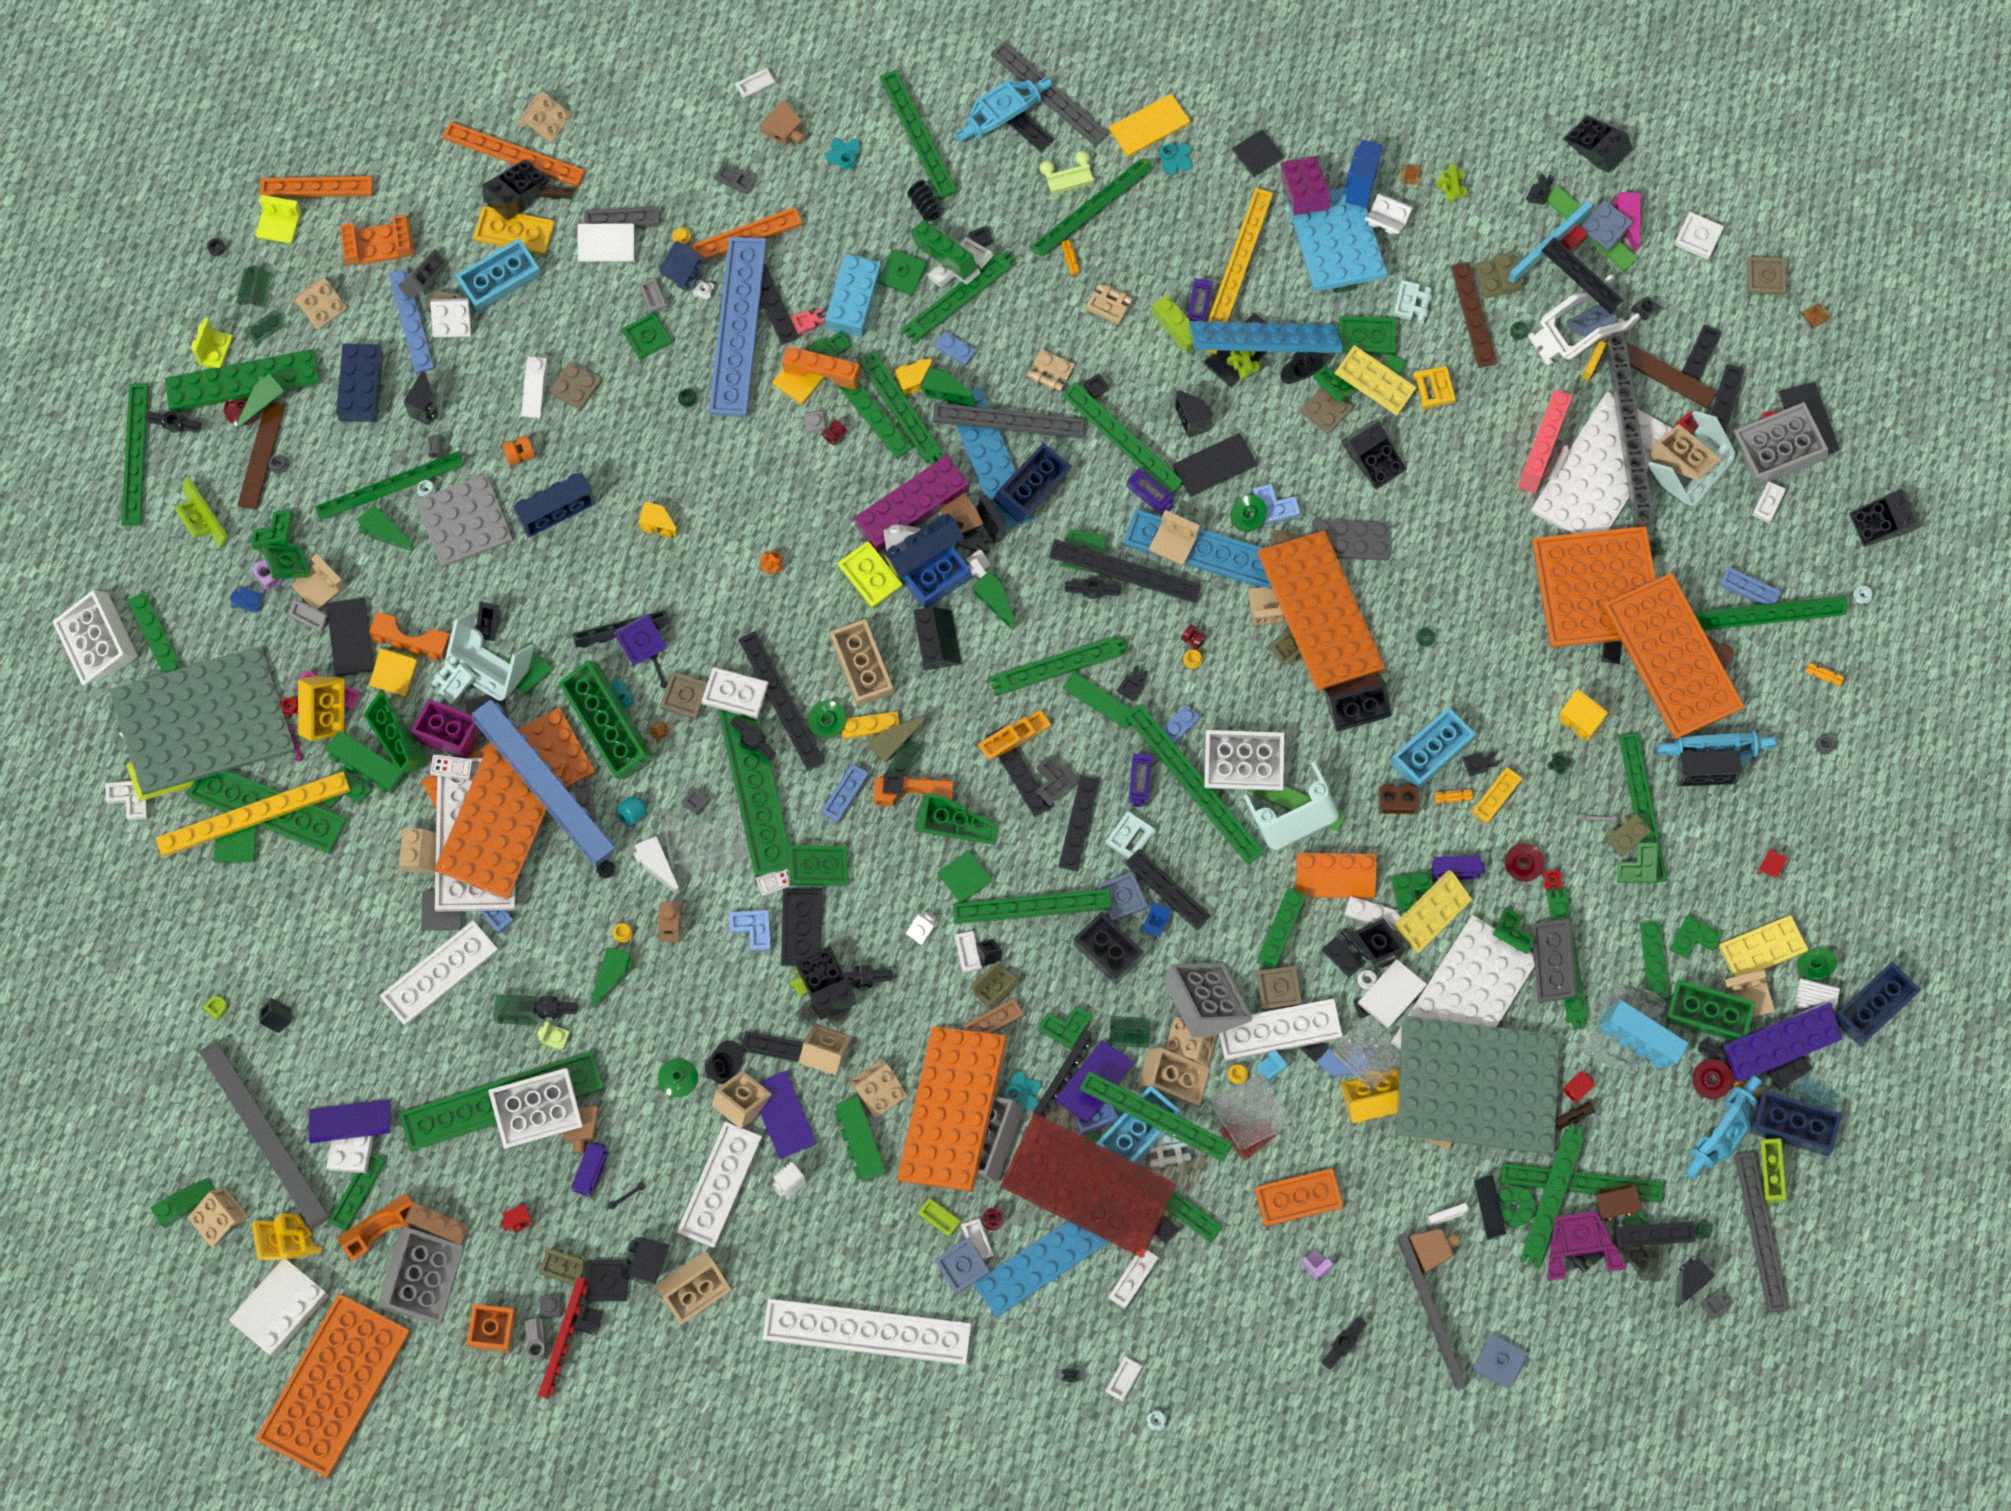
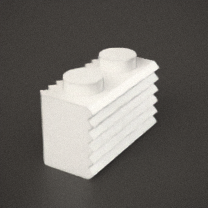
(1812, 993)
(788, 1181)

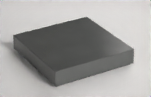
(435, 920)

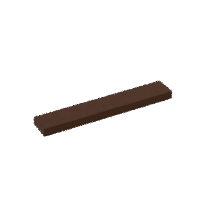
(1669, 376)
(260, 456)

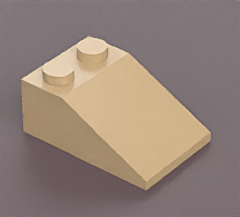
(1684, 454)
(1174, 1076)

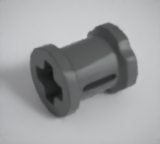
(436, 446)

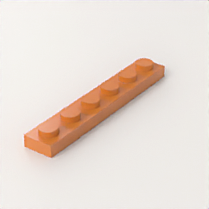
(317, 186)
(762, 228)

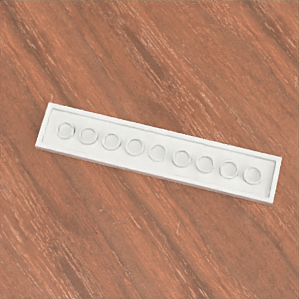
(866, 1332)

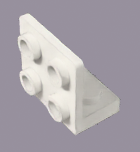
(1389, 214)

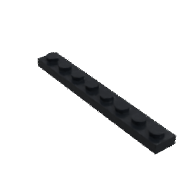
(1125, 571)
(781, 701)

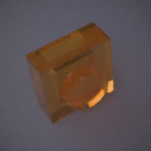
(1410, 174)
(1815, 316)

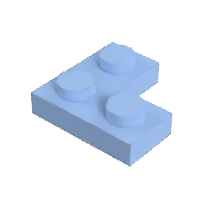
(1276, 510)
(754, 922)

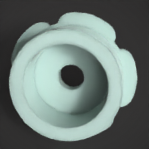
(423, 485)
(1863, 590)
(1156, 1414)

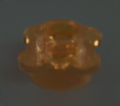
(659, 730)

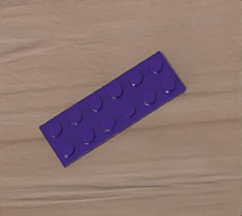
(1782, 1041)

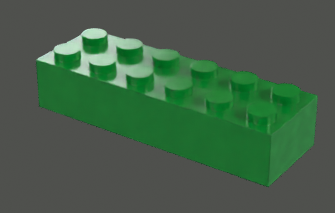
(606, 720)

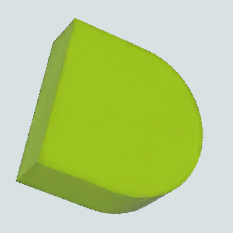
(216, 1007)

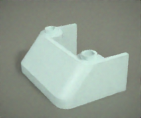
(1688, 489)
(492, 673)
(1299, 822)

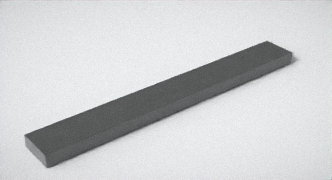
(1052, 96)
(1008, 420)
(1761, 1232)
(1431, 1312)

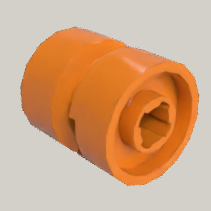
(511, 451)

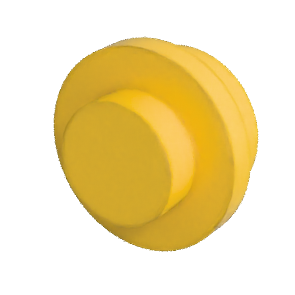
(682, 235)
(1192, 659)
(622, 933)
(1237, 1074)

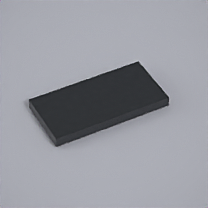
(1218, 362)
(1810, 395)
(1215, 465)
(350, 637)
(800, 924)

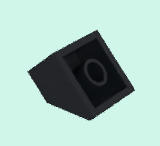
(420, 401)
(1193, 413)
(1379, 943)
(644, 1260)
(1692, 1278)

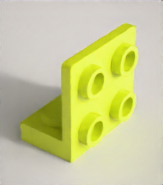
(278, 219)
(210, 346)

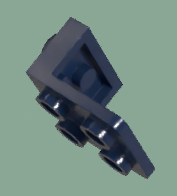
(682, 265)

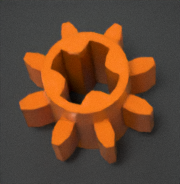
(771, 562)

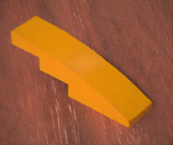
(1014, 735)

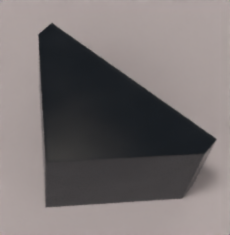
(488, 620)

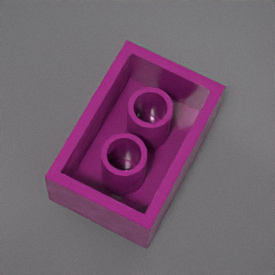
(1305, 185)
(446, 729)

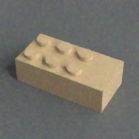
(861, 663)

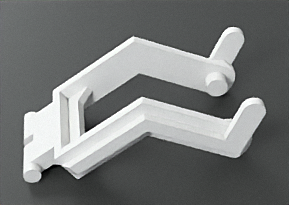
(1553, 341)

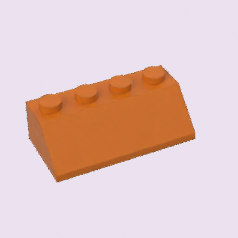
(1336, 875)

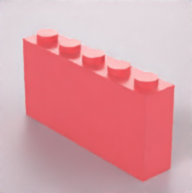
(1545, 441)

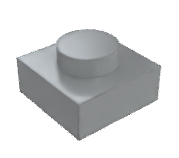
(814, 422)

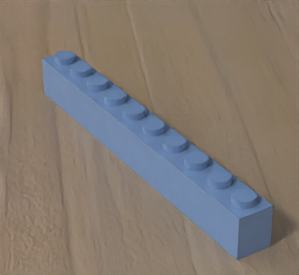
(543, 783)

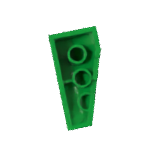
(945, 818)

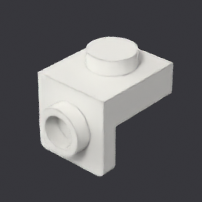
(977, 563)
(922, 927)

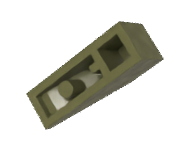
(889, 740)

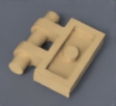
(1107, 308)
(1053, 366)

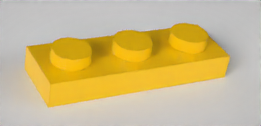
(869, 725)
(1496, 795)

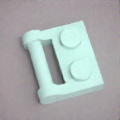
(1125, 832)

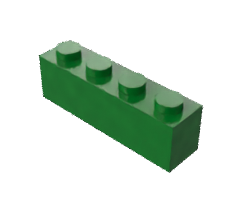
(944, 249)
(365, 762)
(1281, 928)
(860, 1139)

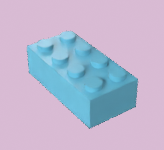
(497, 275)
(853, 295)
(1432, 748)
(1642, 1034)
(1133, 1137)

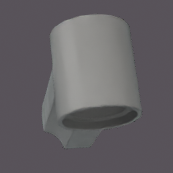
(535, 1338)

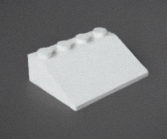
(94, 637)
(1244, 760)
(535, 1108)
(279, 1308)

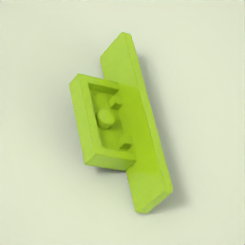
(198, 516)

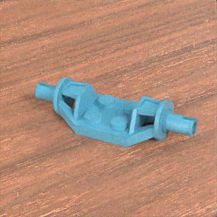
(1001, 106)
(1718, 743)
(1729, 1132)

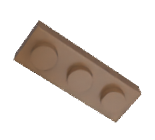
(996, 1018)
(436, 1223)

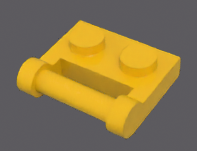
(1440, 386)

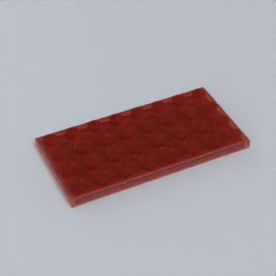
(1088, 1185)

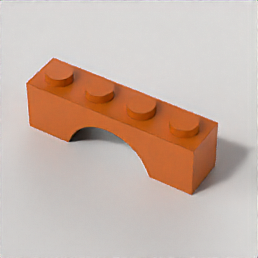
(805, 362)
(432, 644)
(922, 785)
(361, 1236)

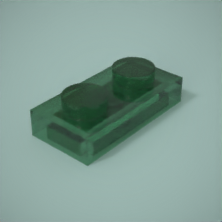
(265, 327)
(906, 758)

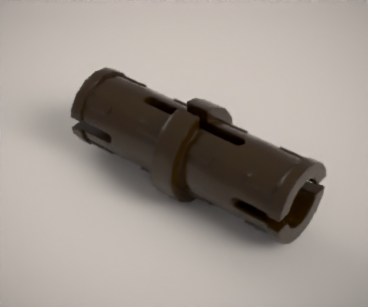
(556, 192)
(1574, 1115)

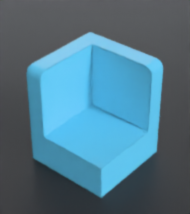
(1272, 1066)

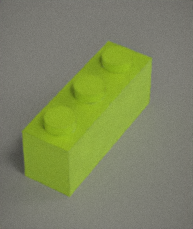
(1173, 322)
(1773, 1171)

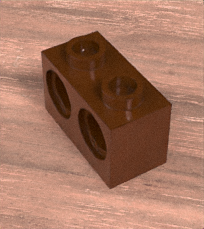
(1398, 805)

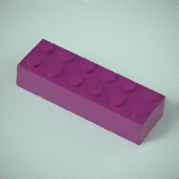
(912, 501)

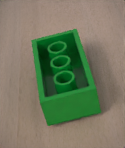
(1709, 1011)

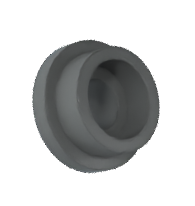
(278, 458)
(1827, 739)

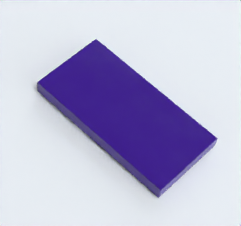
(1104, 1062)
(785, 1117)
(349, 1121)

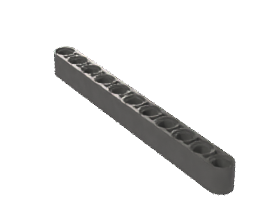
(1629, 438)
(264, 1135)

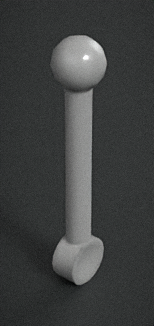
(1614, 818)

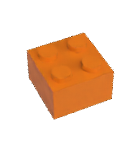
(491, 1328)

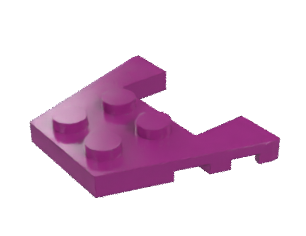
(1578, 1236)

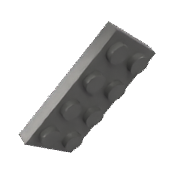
(1356, 538)
(1554, 960)

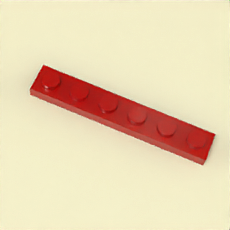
(561, 1347)

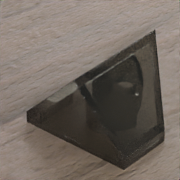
(1645, 1260)

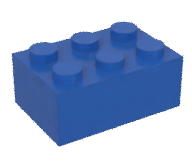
(1362, 173)
(937, 577)

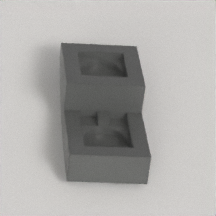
(733, 178)

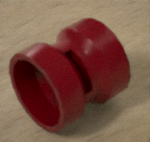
(834, 432)
(1193, 637)
(990, 1221)

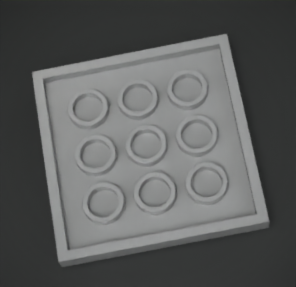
(463, 520)

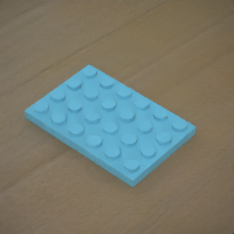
(1338, 245)

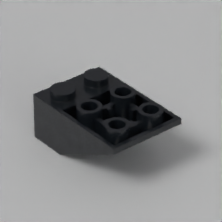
(1599, 143)
(514, 189)
(1374, 454)
(1885, 518)
(825, 983)

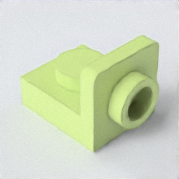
(553, 1036)

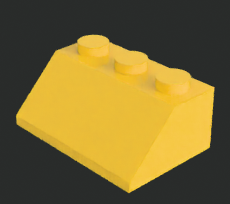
(320, 707)
(1366, 1105)

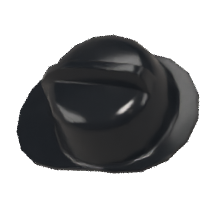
(1301, 367)
(724, 1062)

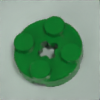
(1523, 1198)

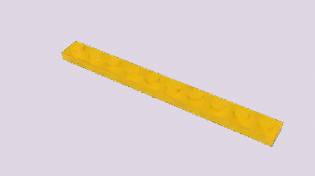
(1240, 257)
(252, 814)

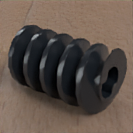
(924, 202)

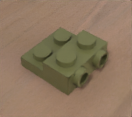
(1494, 276)

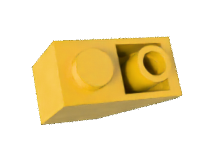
(911, 376)
(656, 519)

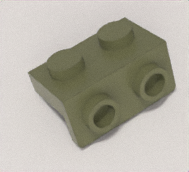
(1285, 648)
(1627, 834)
(994, 985)
(562, 1266)

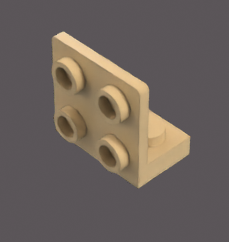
(544, 116)
(319, 302)
(1174, 538)
(320, 586)
(1264, 606)
(1754, 988)
(1182, 1043)
(878, 1088)
(217, 1215)

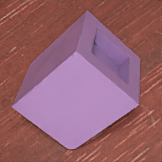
(1316, 1264)

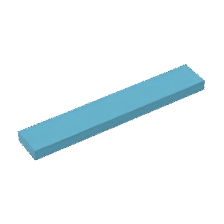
(1564, 229)

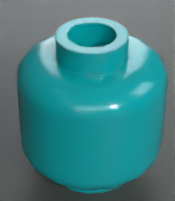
(631, 810)

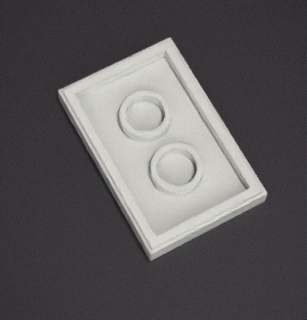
(605, 242)
(735, 693)
(1392, 994)

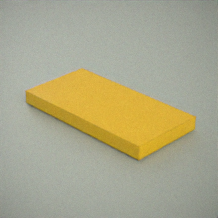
(1149, 125)
(496, 230)

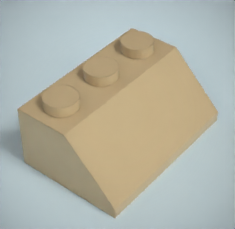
(693, 1287)

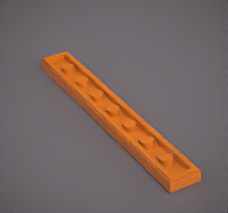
(512, 153)

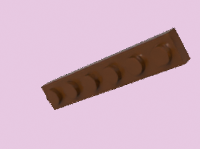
(1473, 315)

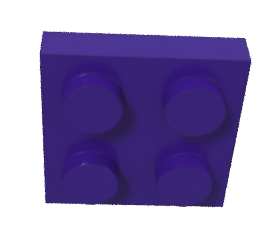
(640, 639)

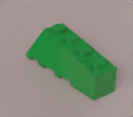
(394, 734)

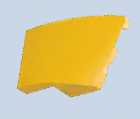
(277, 1238)

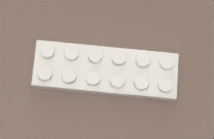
(439, 973)
(1282, 1030)
(719, 1185)

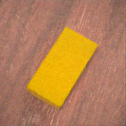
(1593, 360)

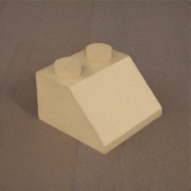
(418, 851)
(824, 1049)
(740, 1099)

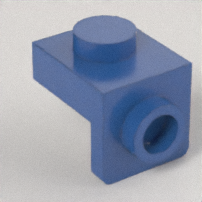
(246, 599)
(1157, 919)

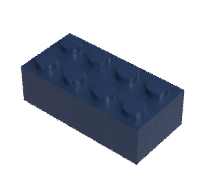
(359, 382)
(1032, 483)
(554, 504)
(1876, 1004)
(1796, 1123)

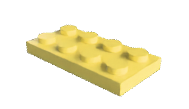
(1375, 380)
(1433, 912)
(1763, 947)

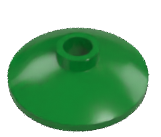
(1245, 506)
(823, 711)
(1814, 958)
(677, 1087)

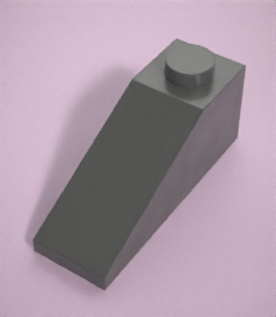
(422, 274)

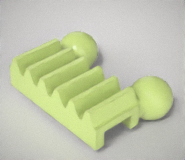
(1068, 179)

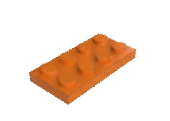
(1298, 1197)

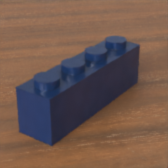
(923, 545)

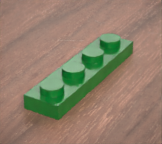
(1654, 958)

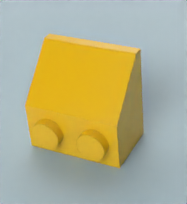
(1582, 715)

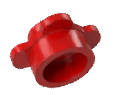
(289, 702)
(1556, 874)

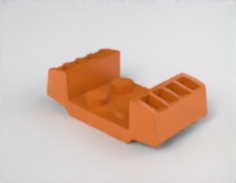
(377, 242)

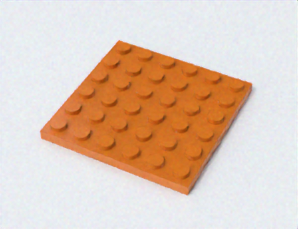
(1582, 574)

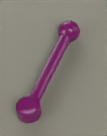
(299, 757)

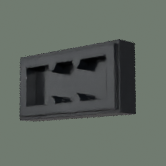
(1646, 308)

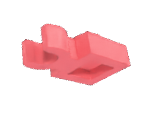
(805, 322)

